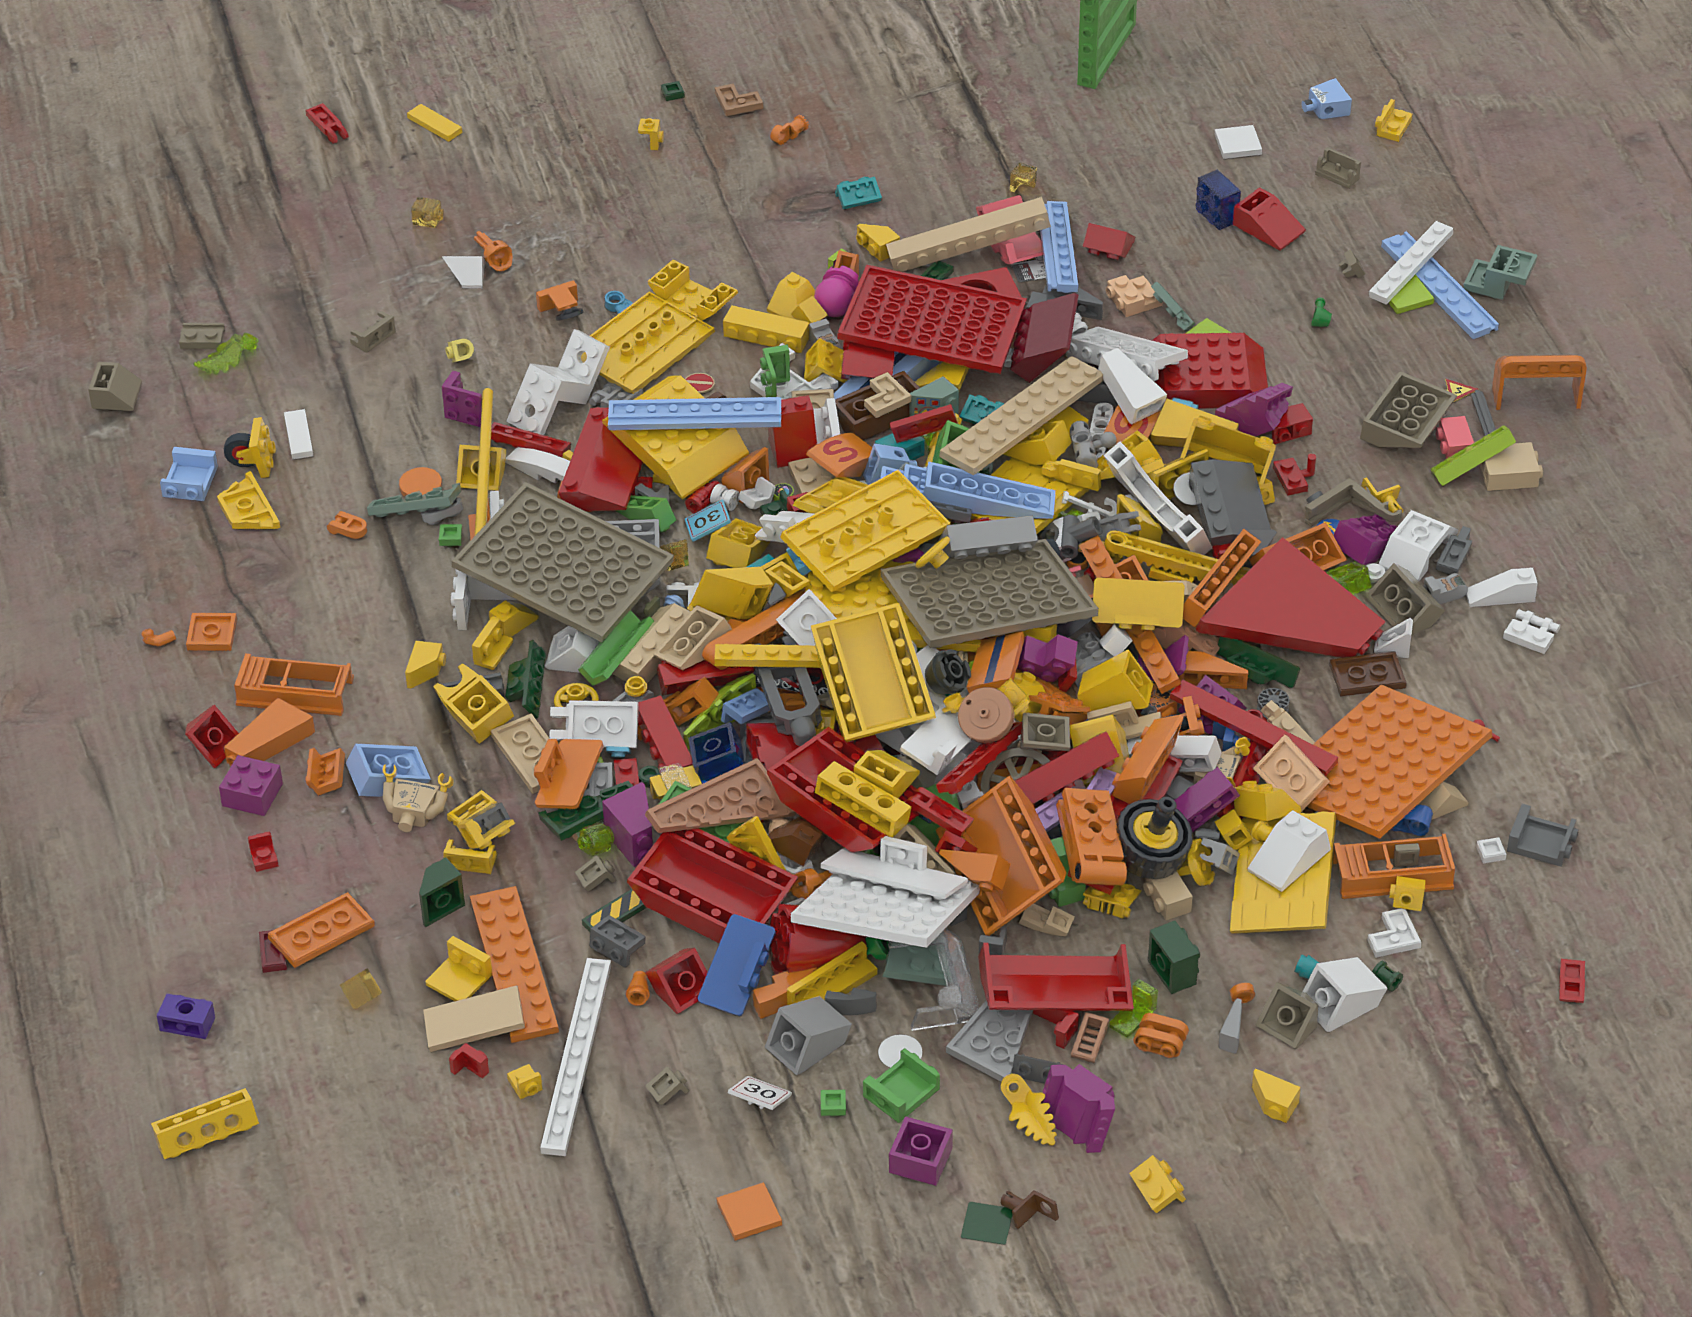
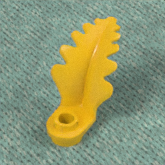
(1028, 1109)

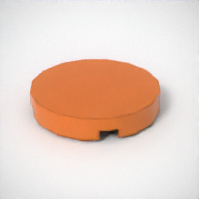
(419, 479)

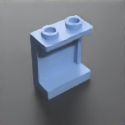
(190, 474)

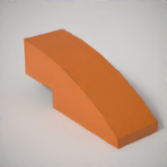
(773, 996)

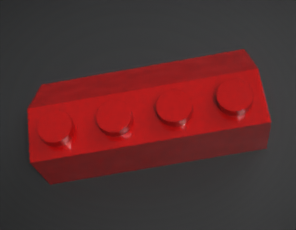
(674, 679)

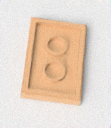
(1292, 771)

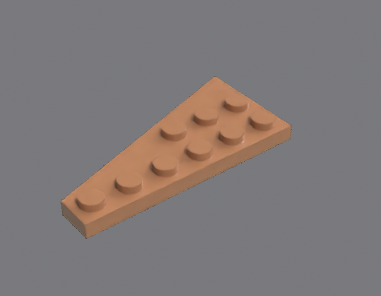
(722, 801)

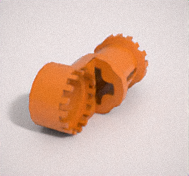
(781, 134)

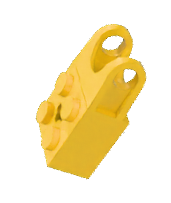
(475, 704)

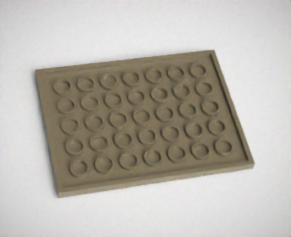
(563, 561)
(989, 595)

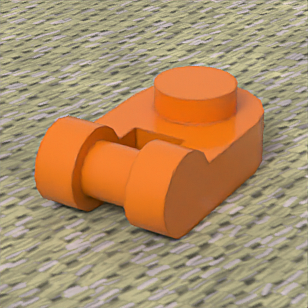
(348, 525)

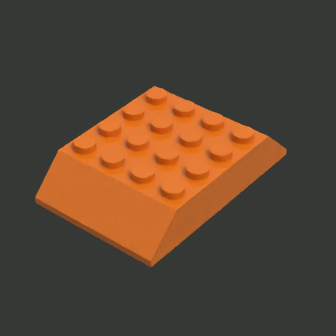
(1011, 828)

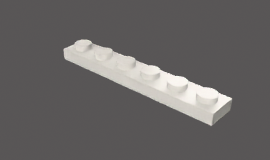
(1411, 262)

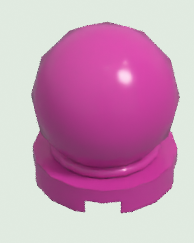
(836, 290)

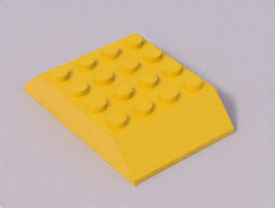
(683, 456)
(872, 672)

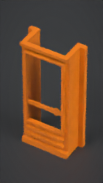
(254, 693)
(1360, 882)

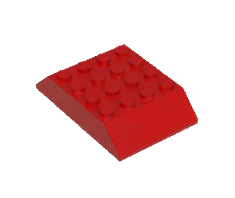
(1216, 370)
(796, 781)
(706, 881)

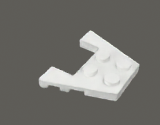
(795, 384)

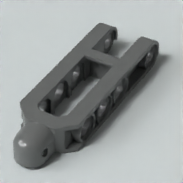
(800, 722)

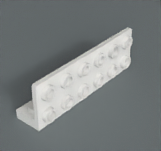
(937, 740)

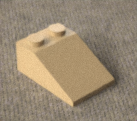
(689, 639)

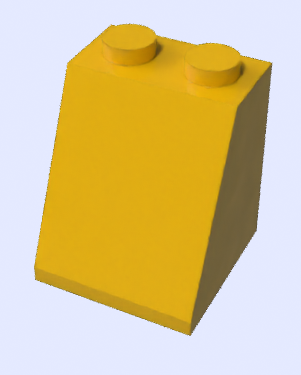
(1115, 683)
(1086, 730)

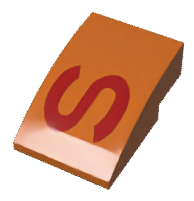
(1123, 428)
(842, 455)

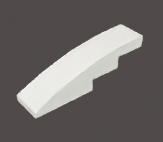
(538, 464)

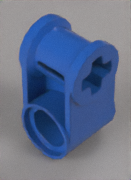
(1416, 821)

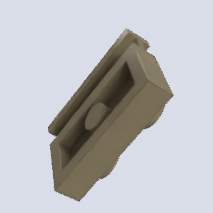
(201, 335)

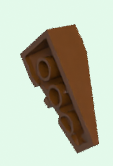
(797, 840)

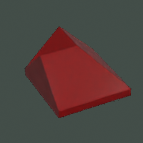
(210, 734)

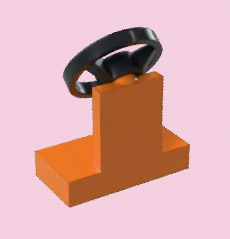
(562, 297)

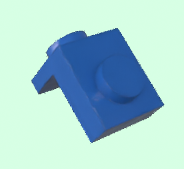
(1229, 736)

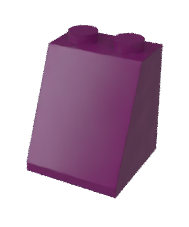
(627, 820)

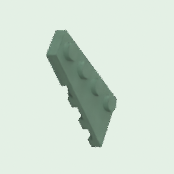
(415, 501)

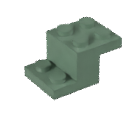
(1504, 267)

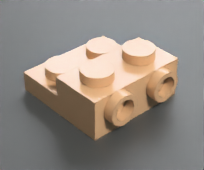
(1132, 295)

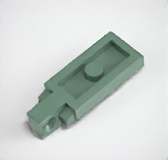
(1173, 308)

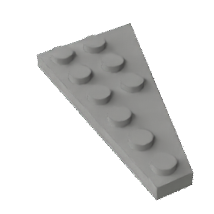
(991, 1040)

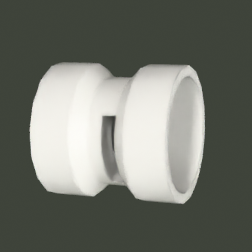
(729, 496)

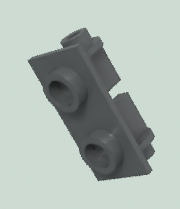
(1032, 1068)

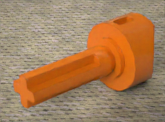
(495, 252)
(811, 881)

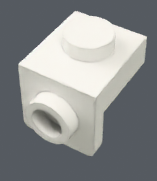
(759, 495)

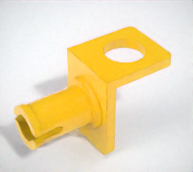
(1388, 495)

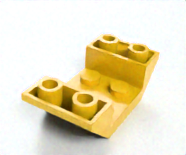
(675, 286)

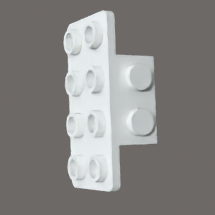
(775, 524)

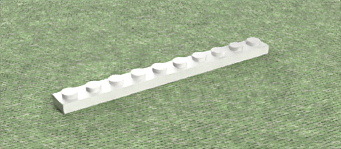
(575, 1057)

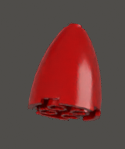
(804, 946)

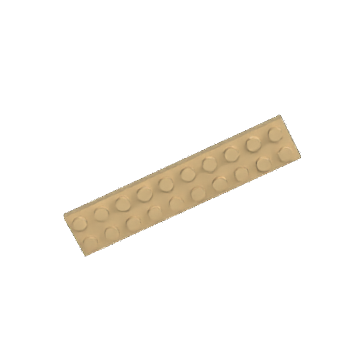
(1021, 415)

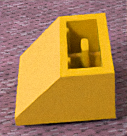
(886, 772)

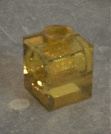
(427, 212)

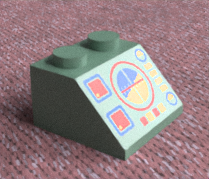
(933, 396)

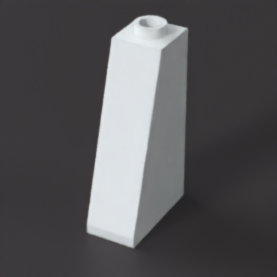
(1130, 386)

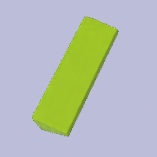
(1473, 455)

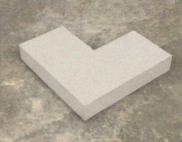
(1399, 935)

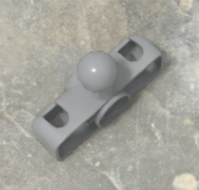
(1085, 447)

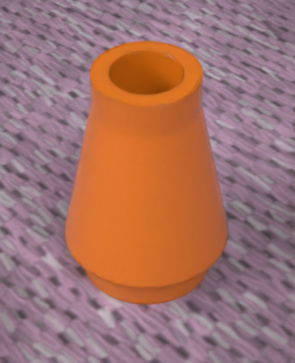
(638, 990)

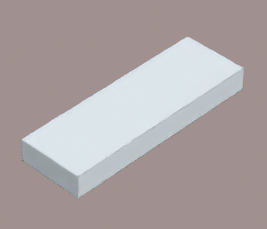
(298, 434)

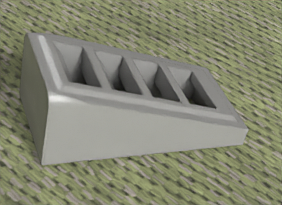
(1231, 1029)

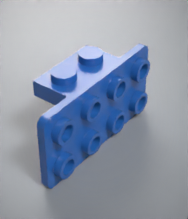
(737, 965)

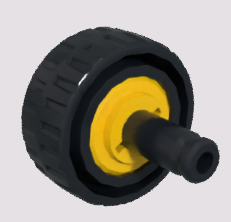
(1154, 837)

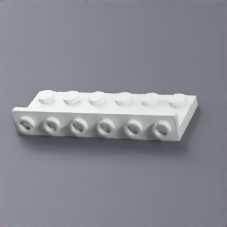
(1144, 353)

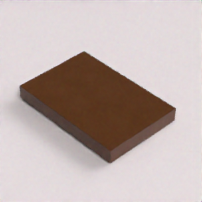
(1366, 673)

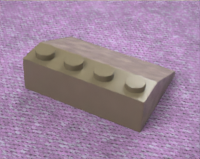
(1406, 413)

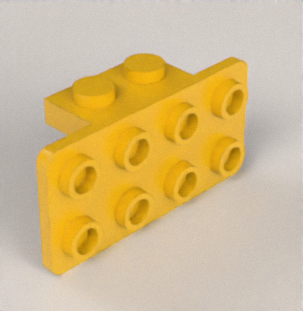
(1138, 603)

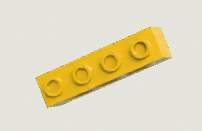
(863, 799)
(192, 1120)

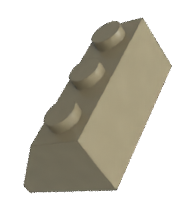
(1402, 597)

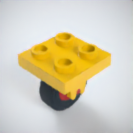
(252, 448)

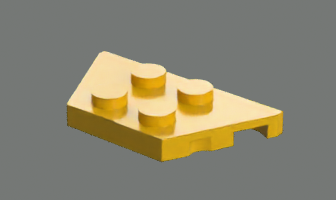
(247, 506)
(754, 840)

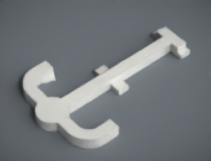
(1090, 506)

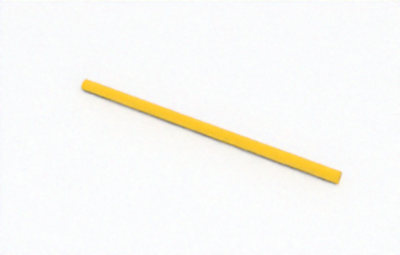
(484, 459)

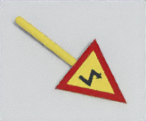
(1459, 389)

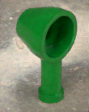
(1321, 316)

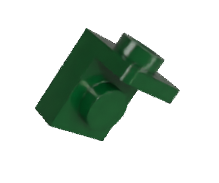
(775, 507)

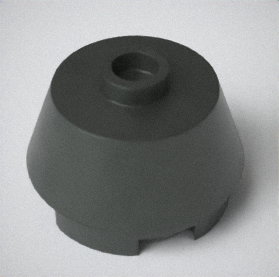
(947, 673)

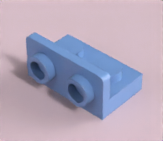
(745, 707)

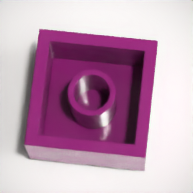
(251, 785)
(920, 1151)

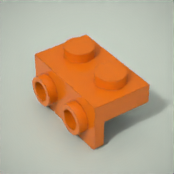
(325, 770)

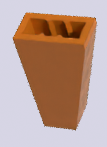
(271, 732)

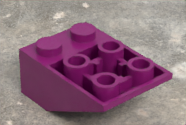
(1364, 537)

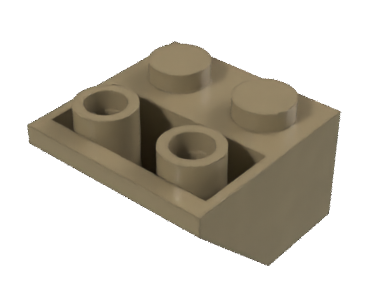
(114, 387)

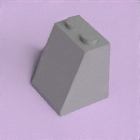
(806, 1033)

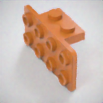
(565, 771)

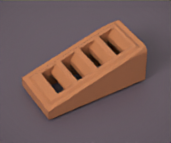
(1093, 1021)

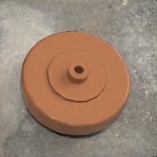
(986, 715)

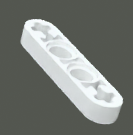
(1098, 420)

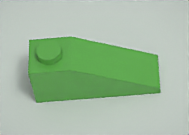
(649, 508)

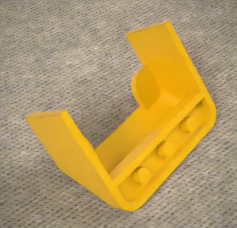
(1230, 445)

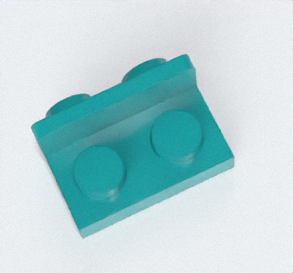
(858, 192)
(978, 408)

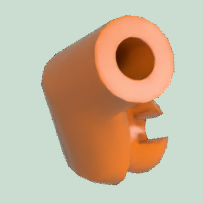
(157, 640)

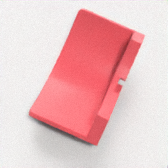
(1018, 248)

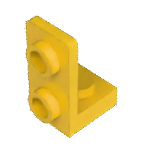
(472, 832)

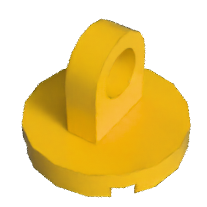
(1196, 865)

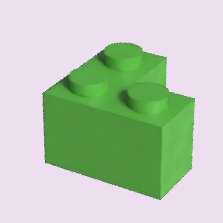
(1068, 890)

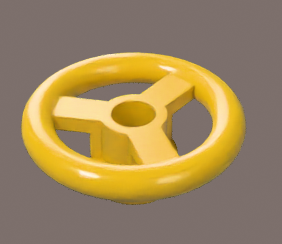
(935, 554)
(574, 692)

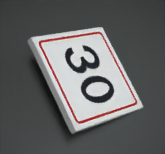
(759, 1093)

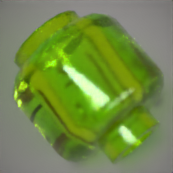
(595, 839)

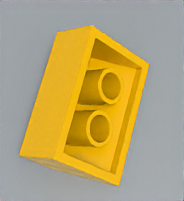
(1166, 476)

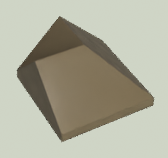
(1045, 732)
(1289, 1015)

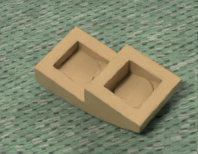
(1050, 922)

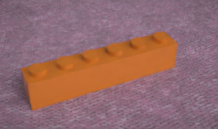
(1219, 577)

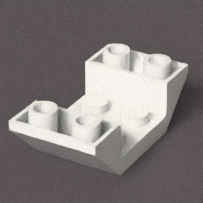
(1415, 543)

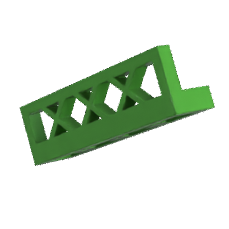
(614, 648)

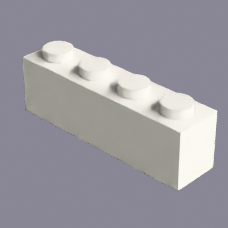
(1197, 752)

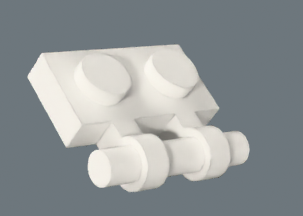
(1529, 636)

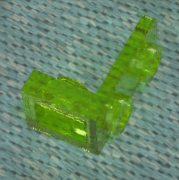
(1144, 1002)

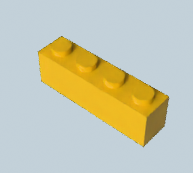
(765, 328)

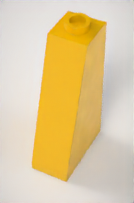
(1175, 423)

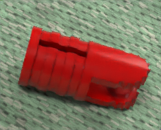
(700, 497)

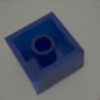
(1217, 199)
(716, 752)

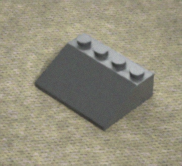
(1227, 499)

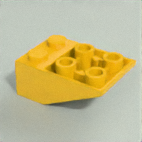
(733, 591)

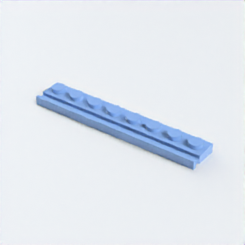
(1058, 249)
(1445, 290)
(694, 413)

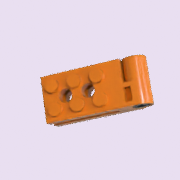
(1091, 837)

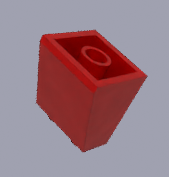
(796, 431)

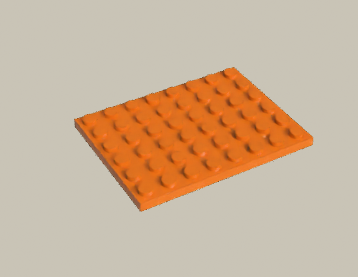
(1392, 758)

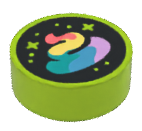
(783, 486)

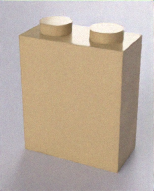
(1512, 468)

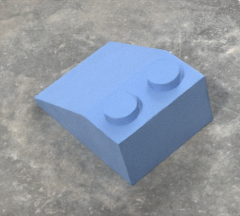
(367, 762)

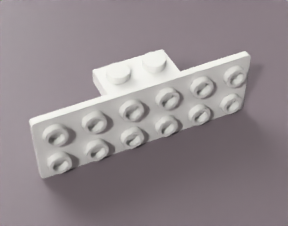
(899, 865)

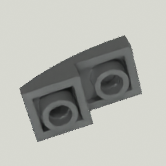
(859, 1002)

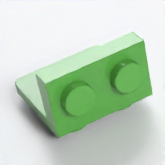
(775, 368)

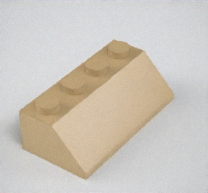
(640, 659)

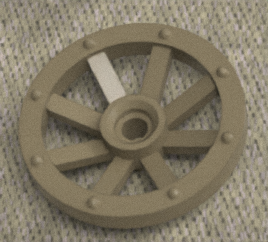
(1006, 757)

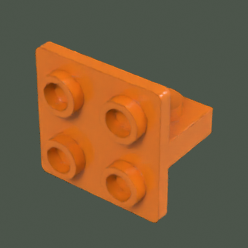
(1056, 701)

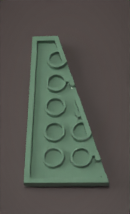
(915, 964)

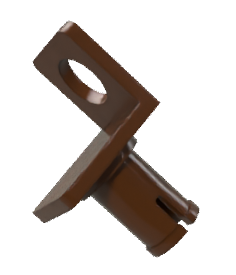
(1025, 1208)

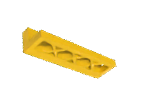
(849, 975)

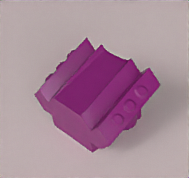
(1259, 410)
(1079, 1105)

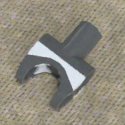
(1070, 533)

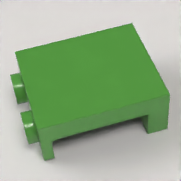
(902, 1086)

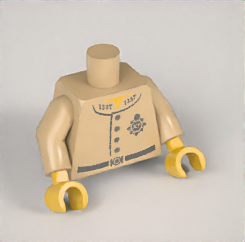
(1228, 761)
(413, 801)

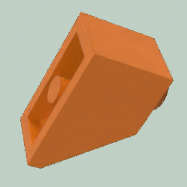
(692, 701)

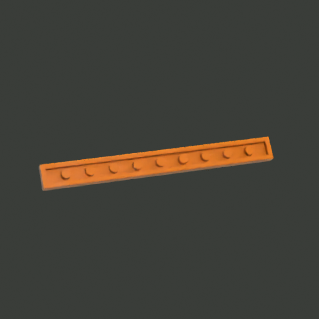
(1143, 640)

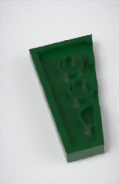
(568, 822)

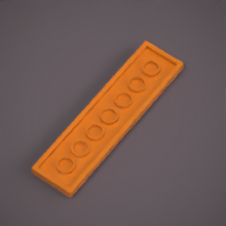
(514, 959)

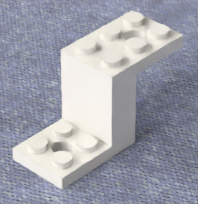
(568, 383)
(467, 589)

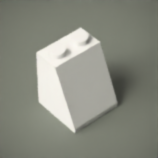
(1343, 991)

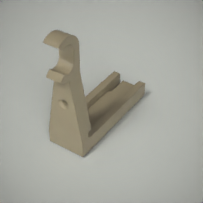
(1343, 494)

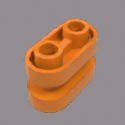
(1161, 1035)

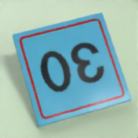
(707, 520)

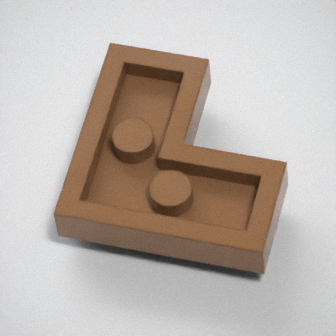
(734, 104)

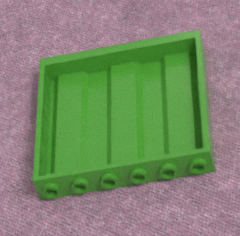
(1102, 32)

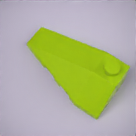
(712, 716)

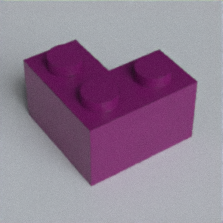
(1047, 659)

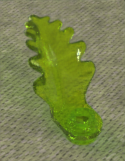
(227, 353)

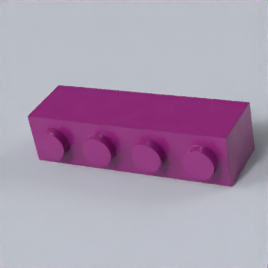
(1206, 798)

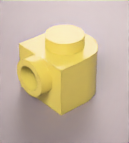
(459, 350)

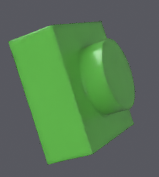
(450, 535)
(833, 1102)

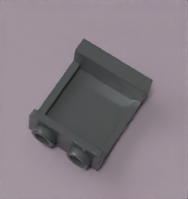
(1541, 838)

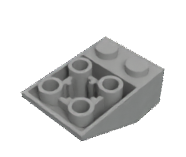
(1089, 654)

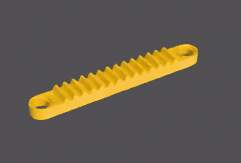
(1163, 555)

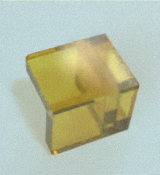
(1024, 175)
(360, 988)

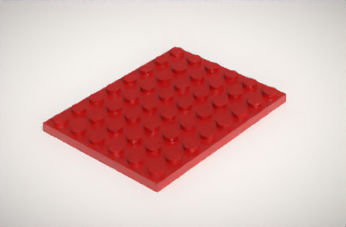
(932, 319)

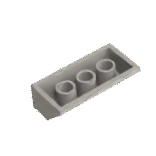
(990, 537)

